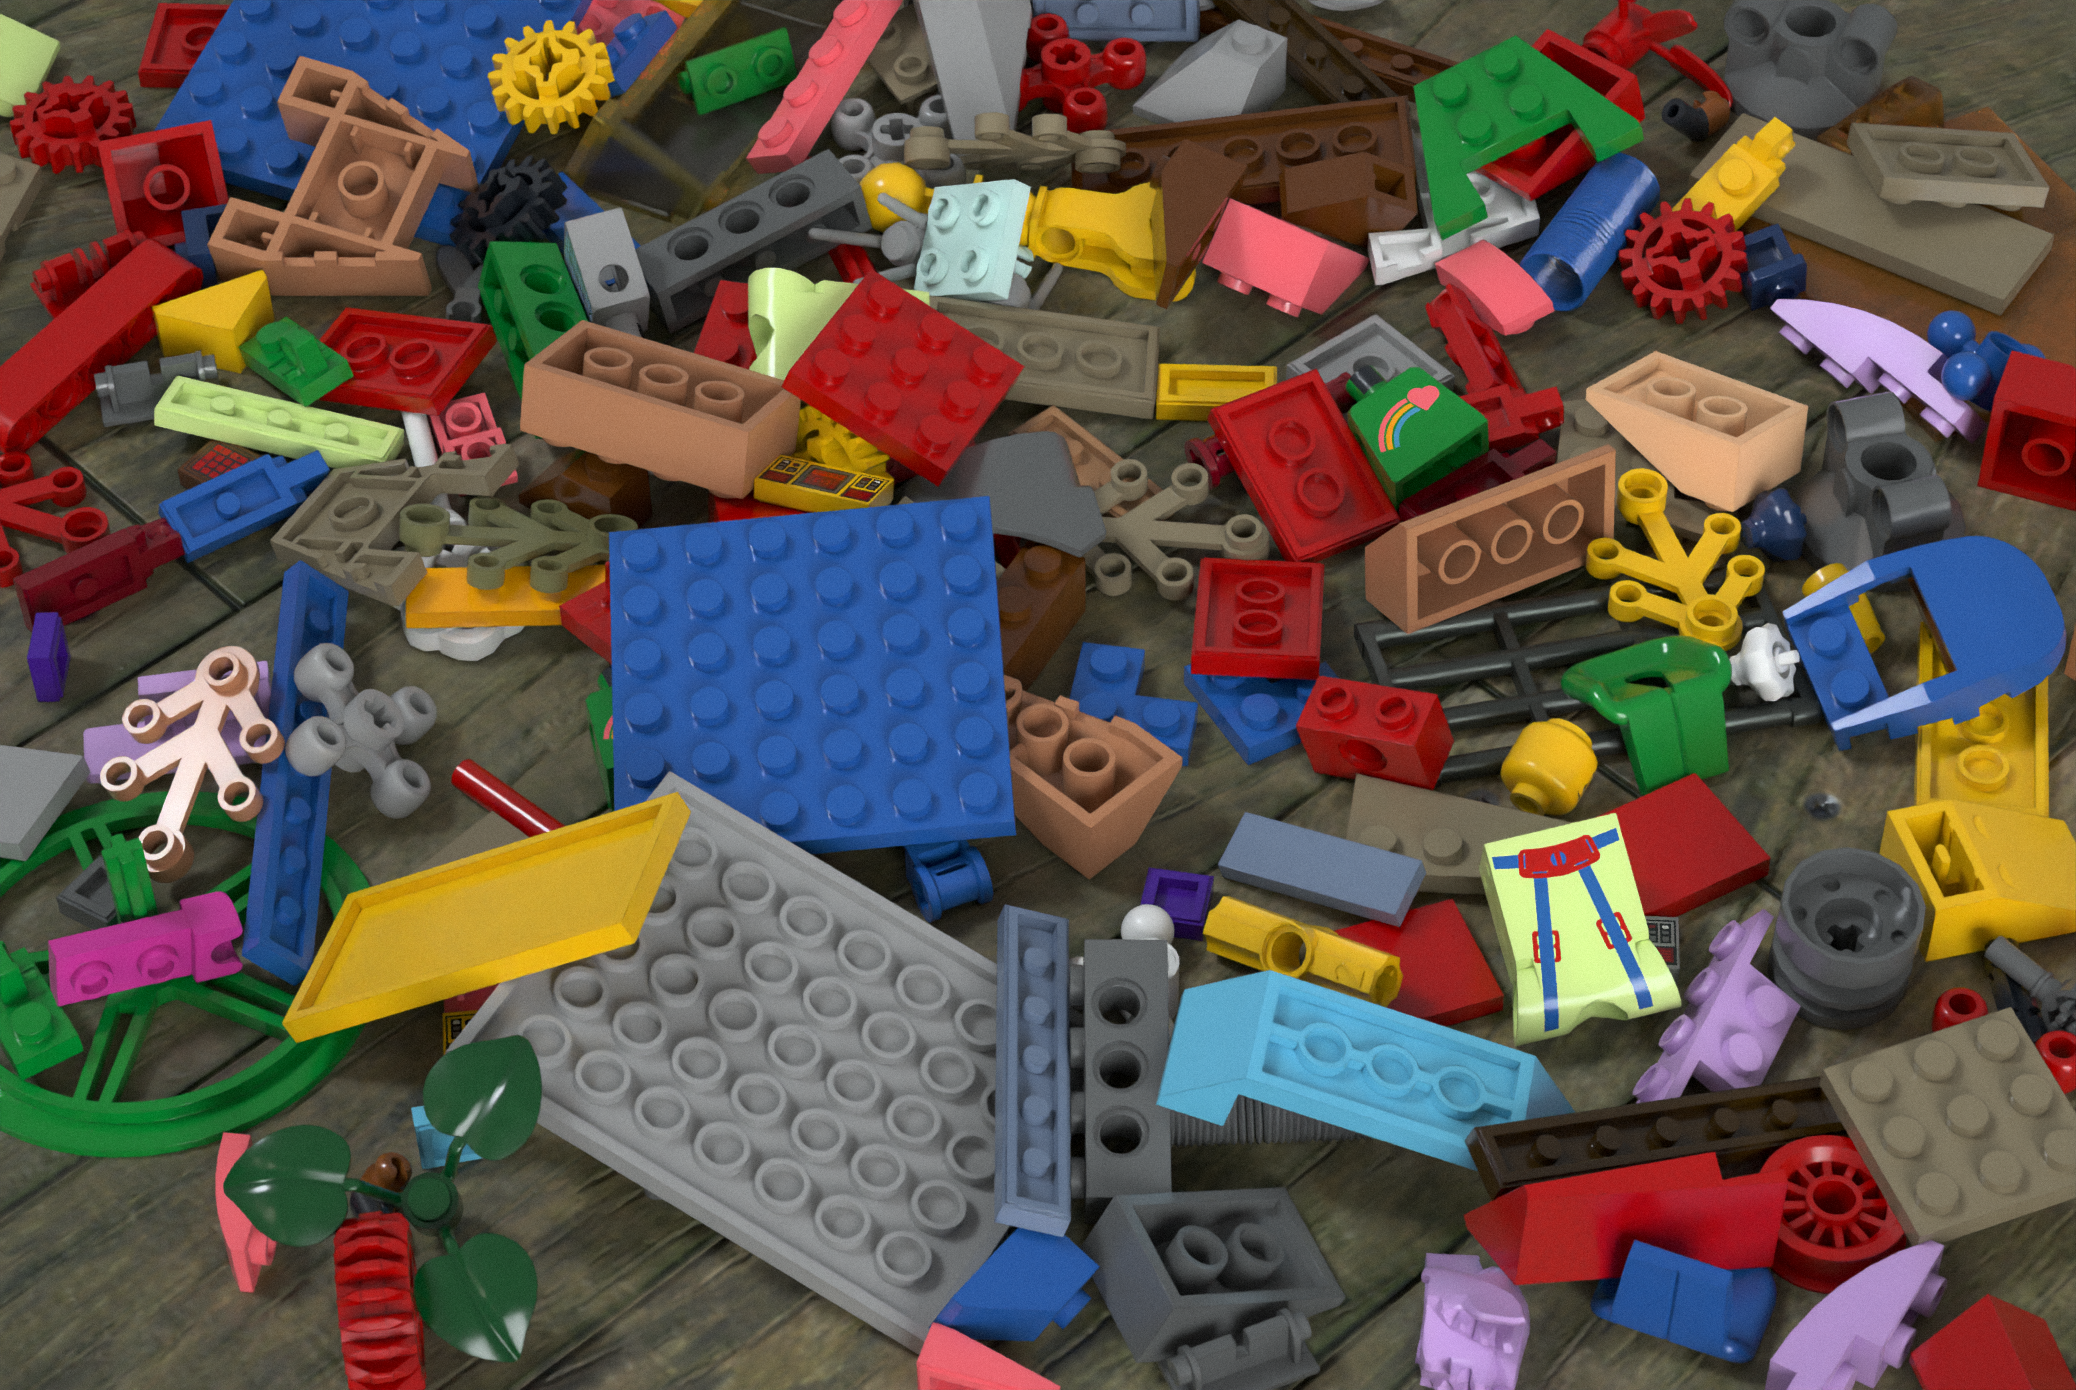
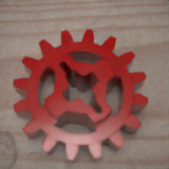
(69, 121)
(1688, 234)

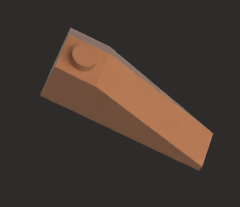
(1081, 779)

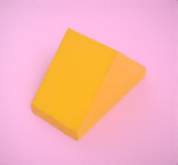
(216, 320)

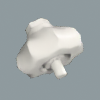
(1765, 663)

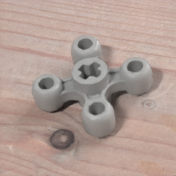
(883, 138)
(361, 731)

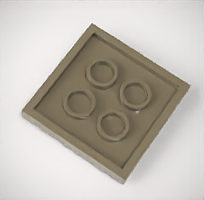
(1959, 1127)

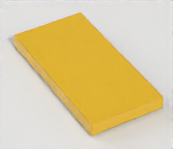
(1987, 759)

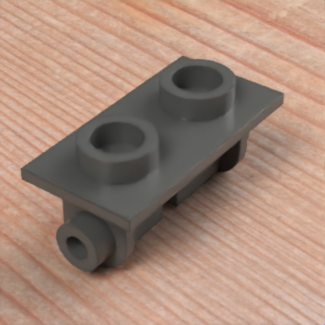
(131, 393)
(1252, 1359)

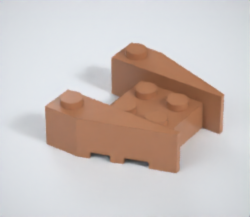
(355, 199)

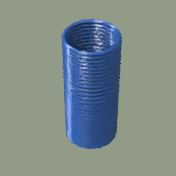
(1591, 229)

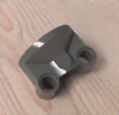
(1805, 60)
(1874, 490)

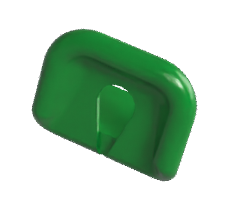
(1664, 729)

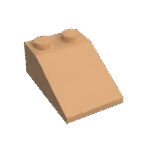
(1704, 428)

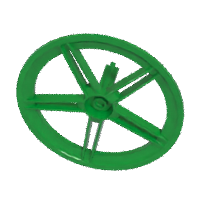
(196, 1117)

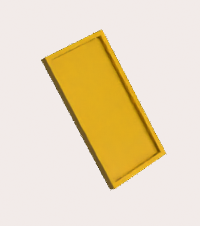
(489, 918)

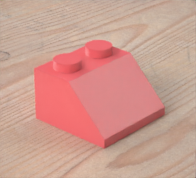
(1280, 259)

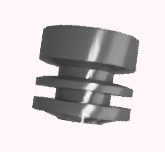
(1846, 937)

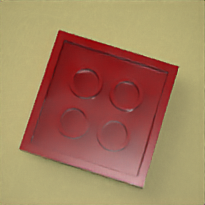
(903, 377)

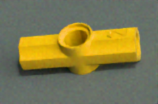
(1274, 941)

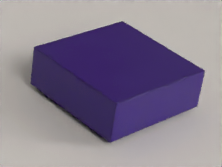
(48, 657)
(1183, 897)

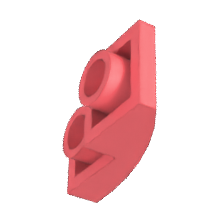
(1497, 287)
(468, 429)
(244, 1243)

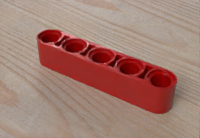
(95, 331)

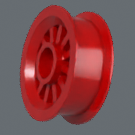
(1831, 1214)

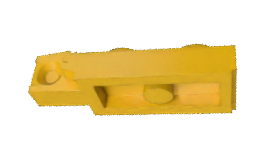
(1744, 174)

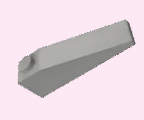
(976, 57)

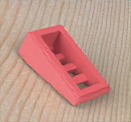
(960, 1363)

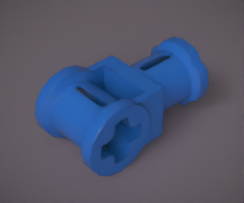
(946, 876)

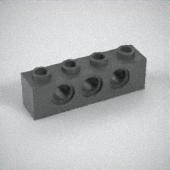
(748, 234)
(1131, 979)

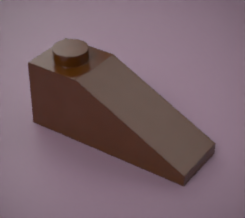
(1187, 210)

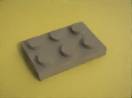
(1947, 166)

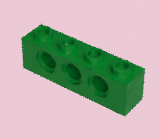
(527, 300)

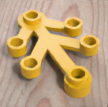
(1701, 616)

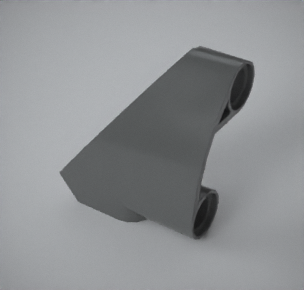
(1029, 489)

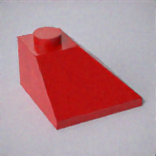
(160, 175)

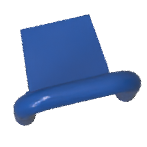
(1689, 1302)

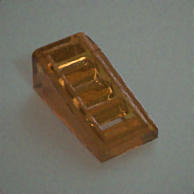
(1903, 104)

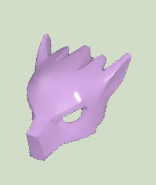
(1470, 1325)

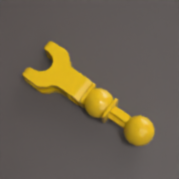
(1059, 225)

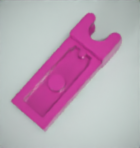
(147, 951)

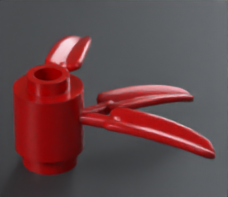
(1633, 31)

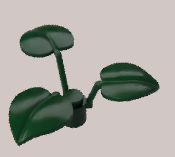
(477, 1293)

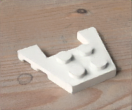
(1411, 252)

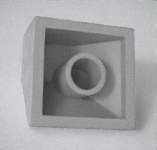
(1219, 76)

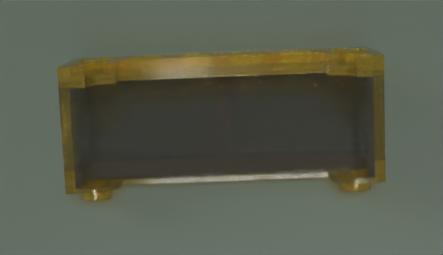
(653, 146)

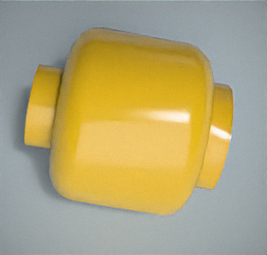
(1549, 767)

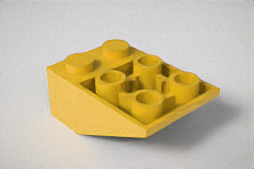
(1984, 873)

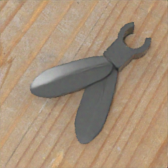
(463, 284)

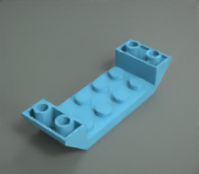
(1346, 1065)

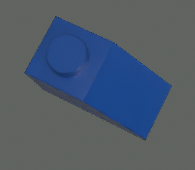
(1022, 1289)

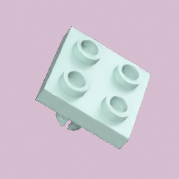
(974, 241)

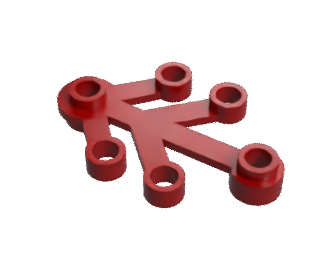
(22, 489)

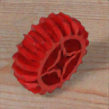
(377, 1303)

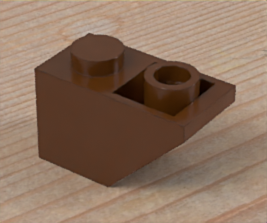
(1349, 196)

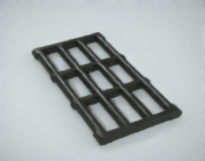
(1518, 662)

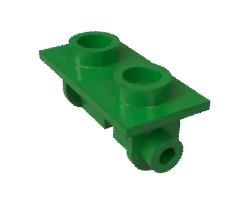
(739, 71)

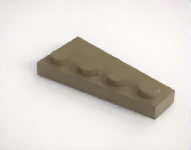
(1435, 828)

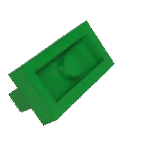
(295, 361)
(32, 1026)

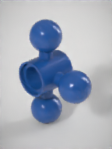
(1972, 368)

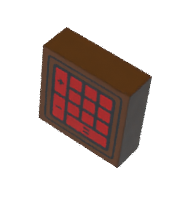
(213, 461)

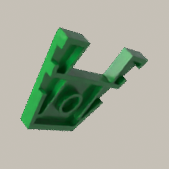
(1496, 107)

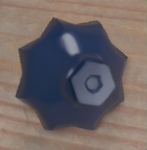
(1775, 526)

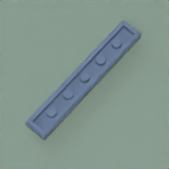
(1032, 1072)

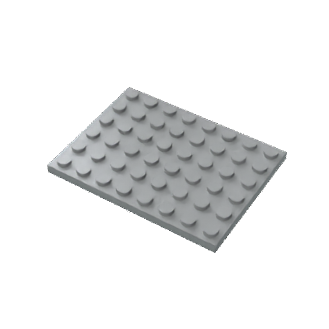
(784, 1069)

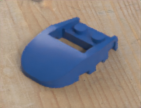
(1990, 615)

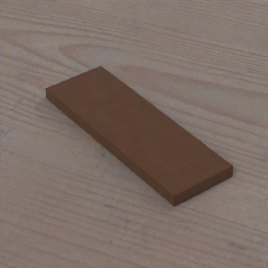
(1266, 143)

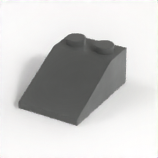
(1204, 1266)

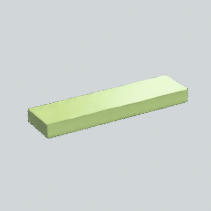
(275, 424)

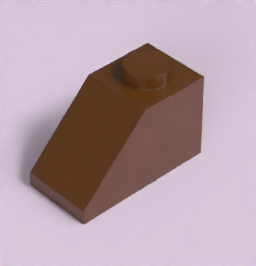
(593, 487)

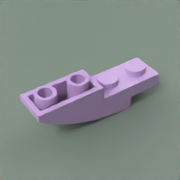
(1877, 353)
(1861, 1324)

